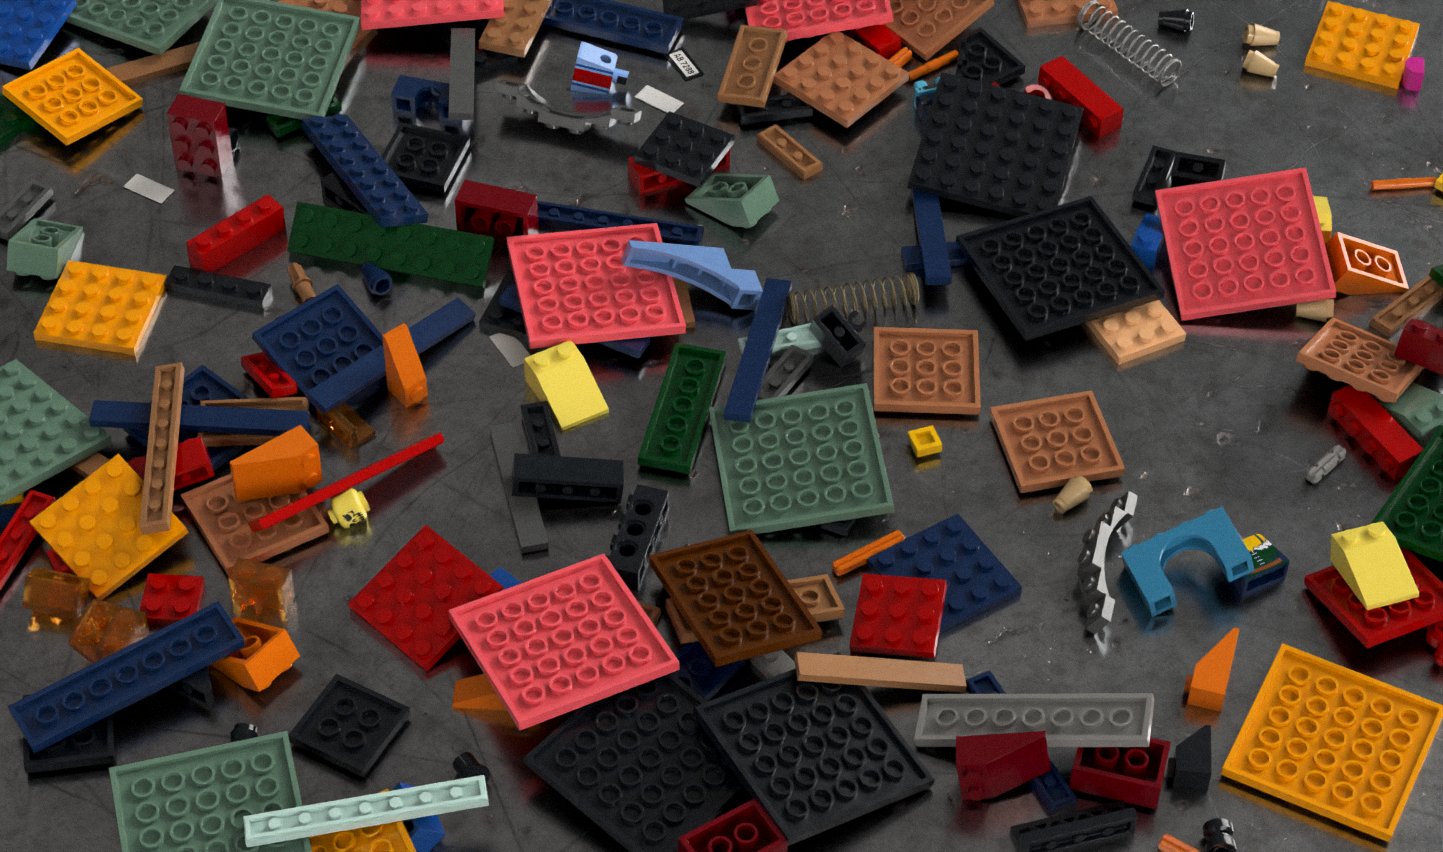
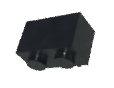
(1196, 169)
(839, 335)

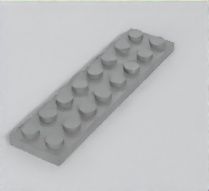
(1065, 718)

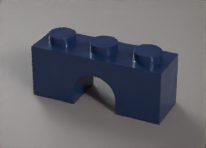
(414, 93)

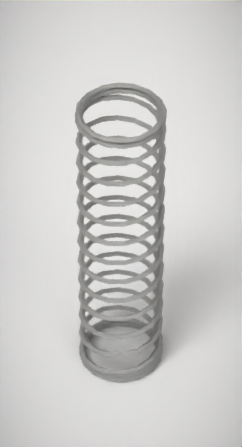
(1092, 18)

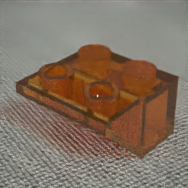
(107, 629)

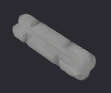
(1325, 464)

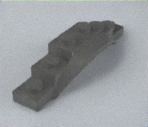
(556, 116)
(1091, 562)

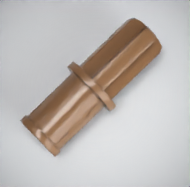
(301, 283)

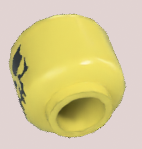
(348, 508)

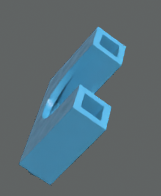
(1209, 533)

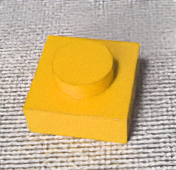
(924, 441)

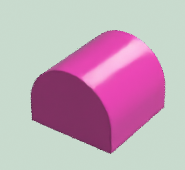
(1413, 73)

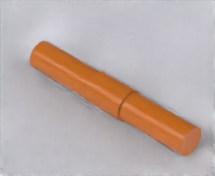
(933, 65)
(1403, 183)

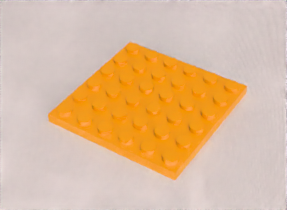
(1334, 742)

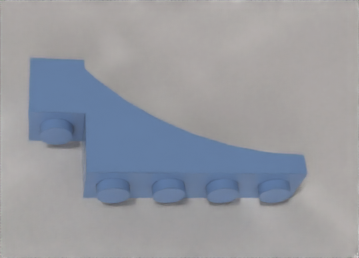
(700, 266)

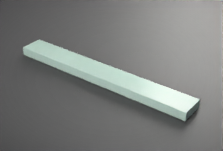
(365, 811)

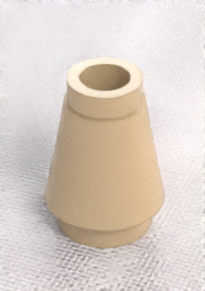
(1260, 36)
(1260, 64)
(1316, 310)
(1073, 493)

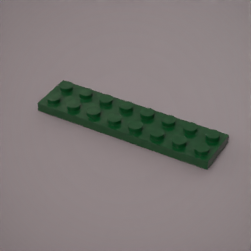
(402, 249)

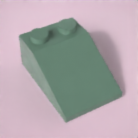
(735, 198)
(42, 248)
(1417, 412)

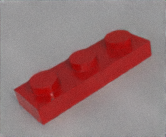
(268, 376)

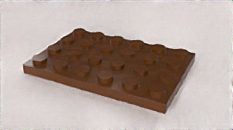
(734, 598)

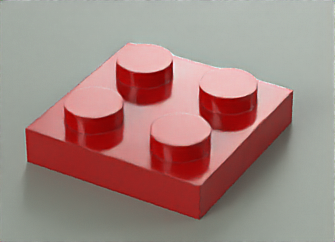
(171, 597)

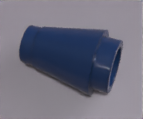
(377, 280)

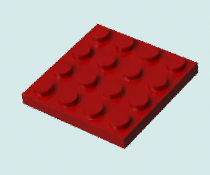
(415, 591)
(1384, 622)

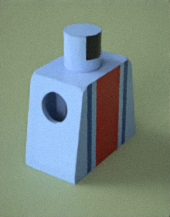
(596, 70)

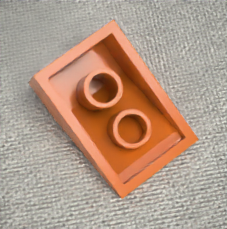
(1364, 267)
(278, 467)
(265, 657)

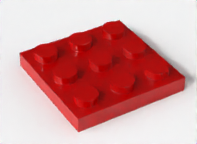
(898, 615)

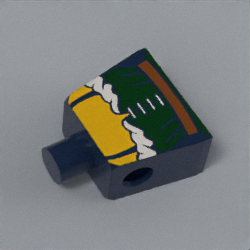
(1268, 565)

